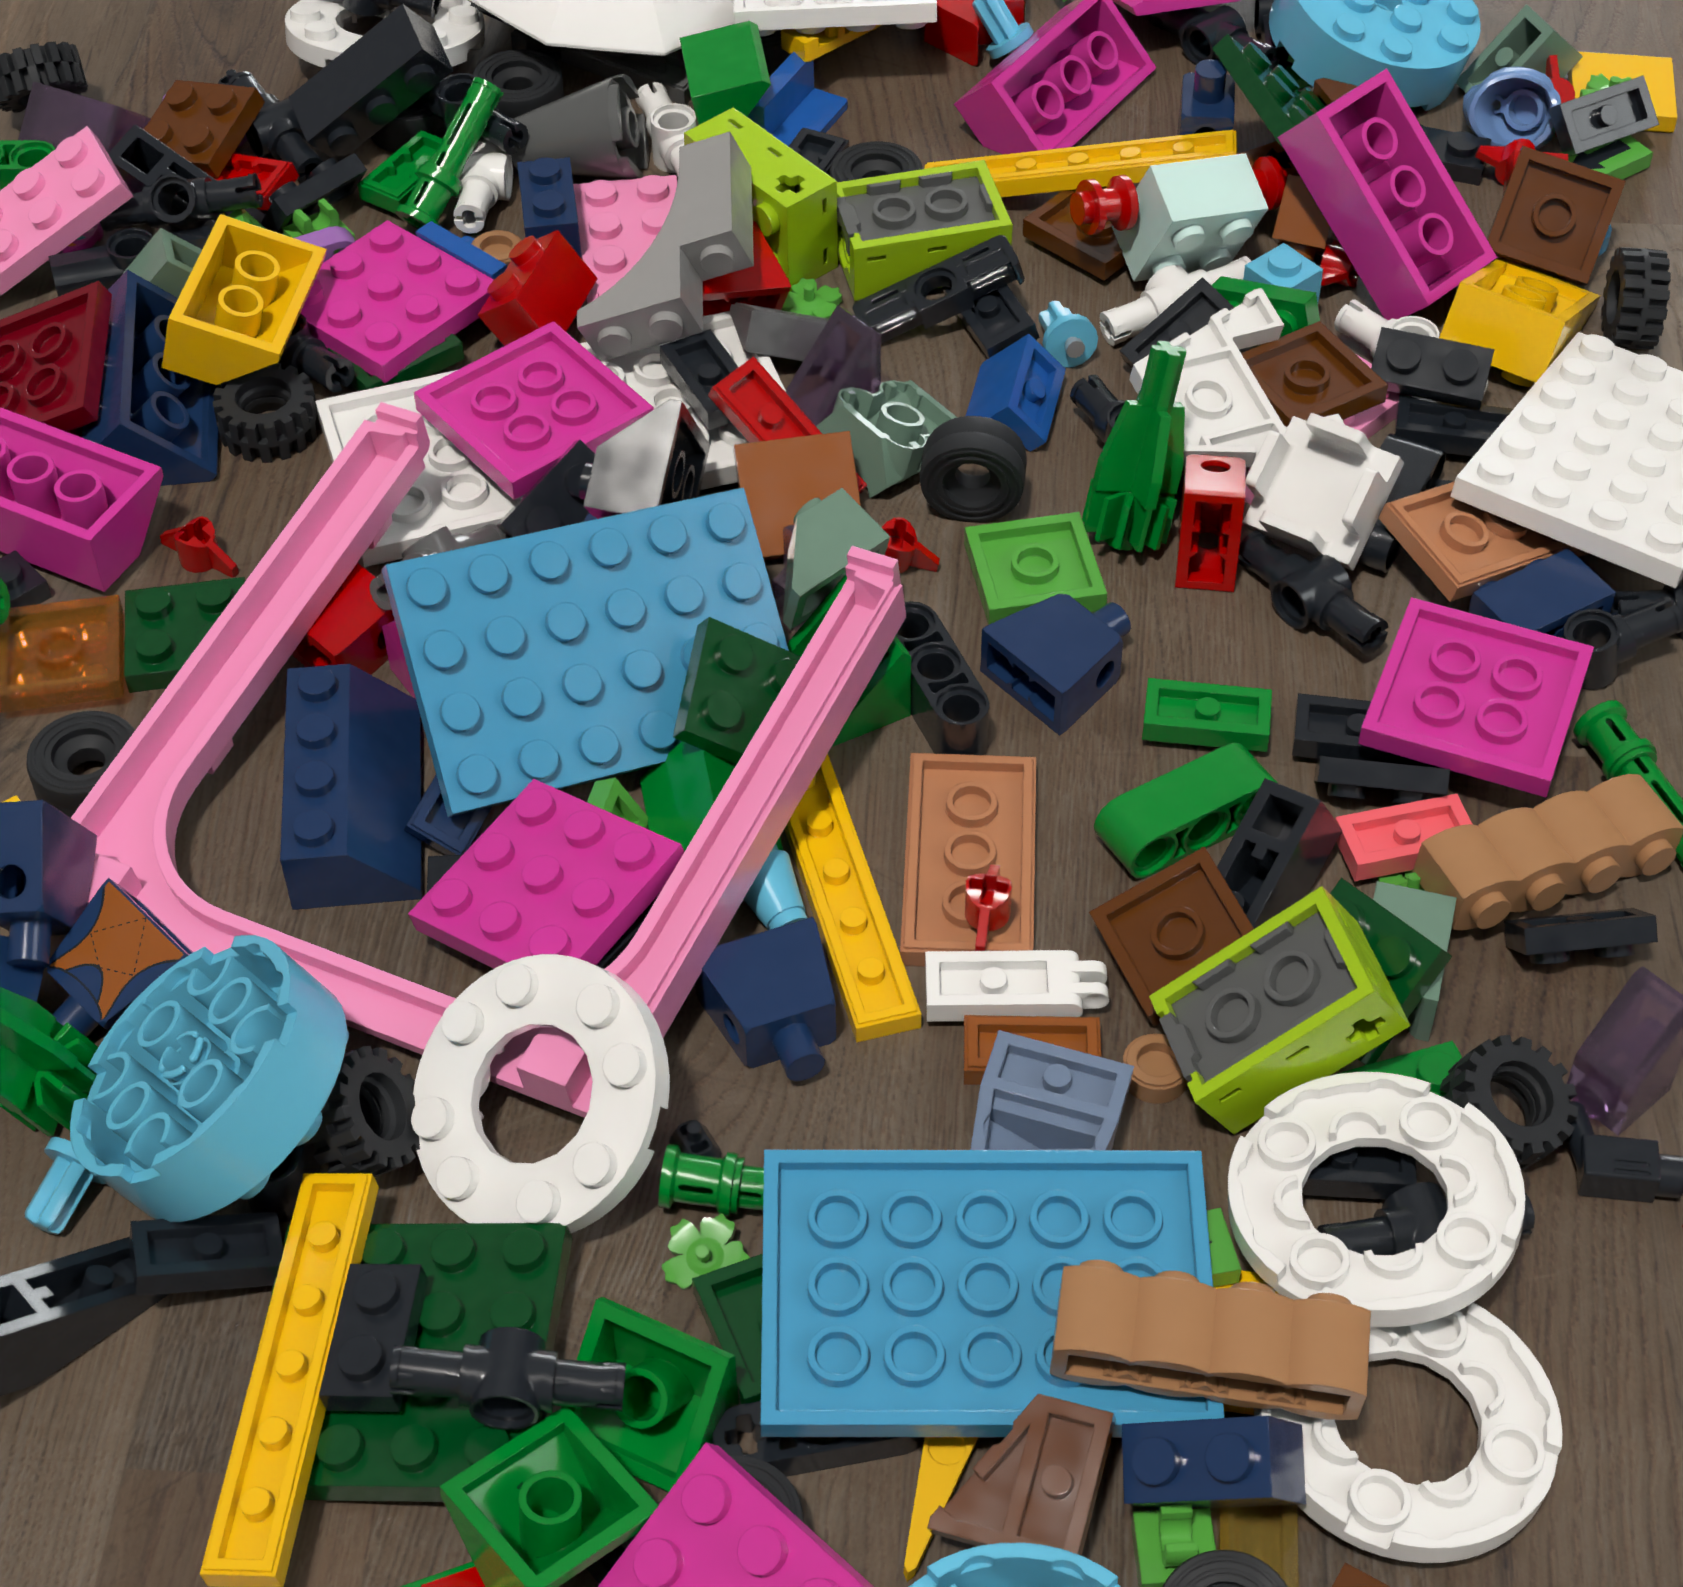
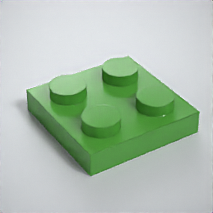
(1032, 561)

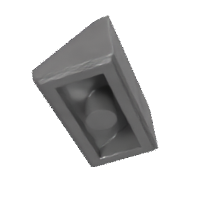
(776, 331)

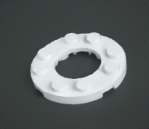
(317, 32)
(625, 1101)
(1377, 1111)
(1481, 1503)

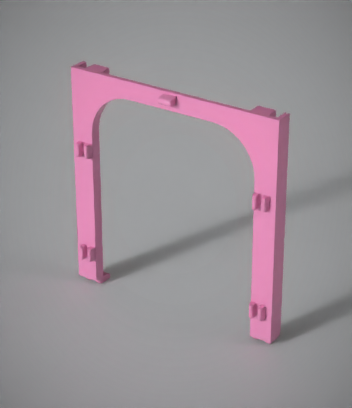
(193, 724)

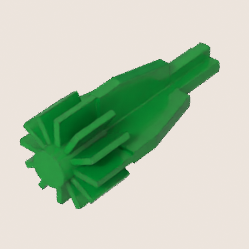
(1141, 461)
(41, 1064)

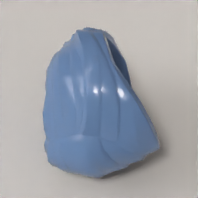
(1523, 110)

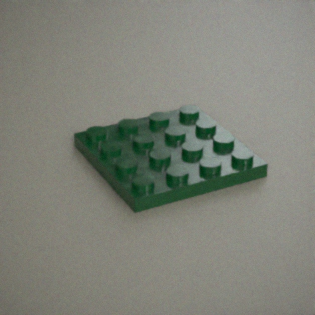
(476, 1282)

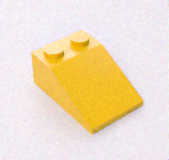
(1519, 316)

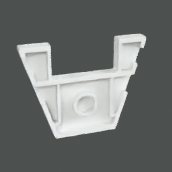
(1221, 396)

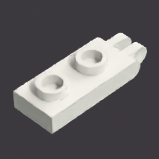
(1012, 984)

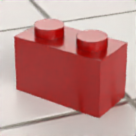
(538, 287)

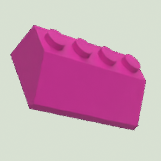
(1057, 81)
(72, 501)

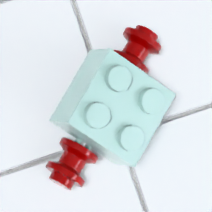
(1182, 211)

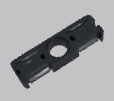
(967, 274)

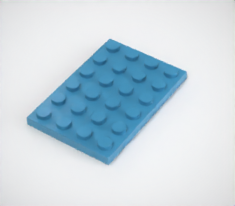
(571, 642)
(931, 1279)

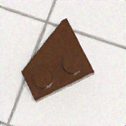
(1034, 1482)

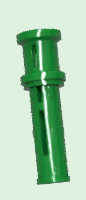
(441, 175)
(1625, 753)
(710, 1182)

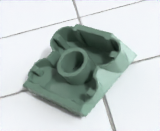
(886, 430)

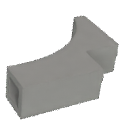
(701, 239)

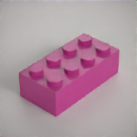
(1387, 197)

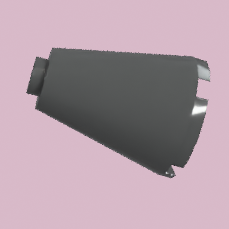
(592, 129)

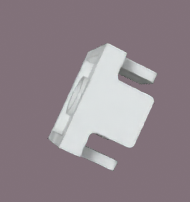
(1320, 488)

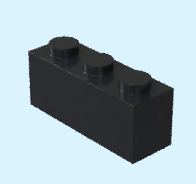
(370, 83)

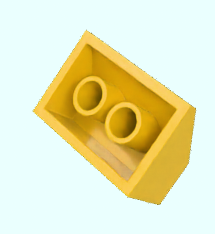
(239, 302)

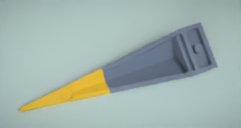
(1027, 1100)

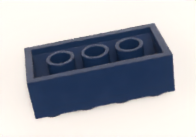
(147, 407)
(349, 789)

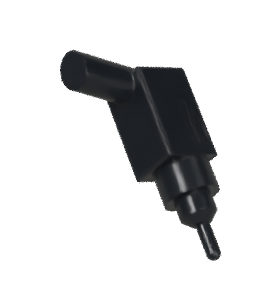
(1622, 1165)

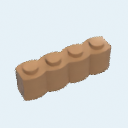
(1555, 849)
(1209, 1342)

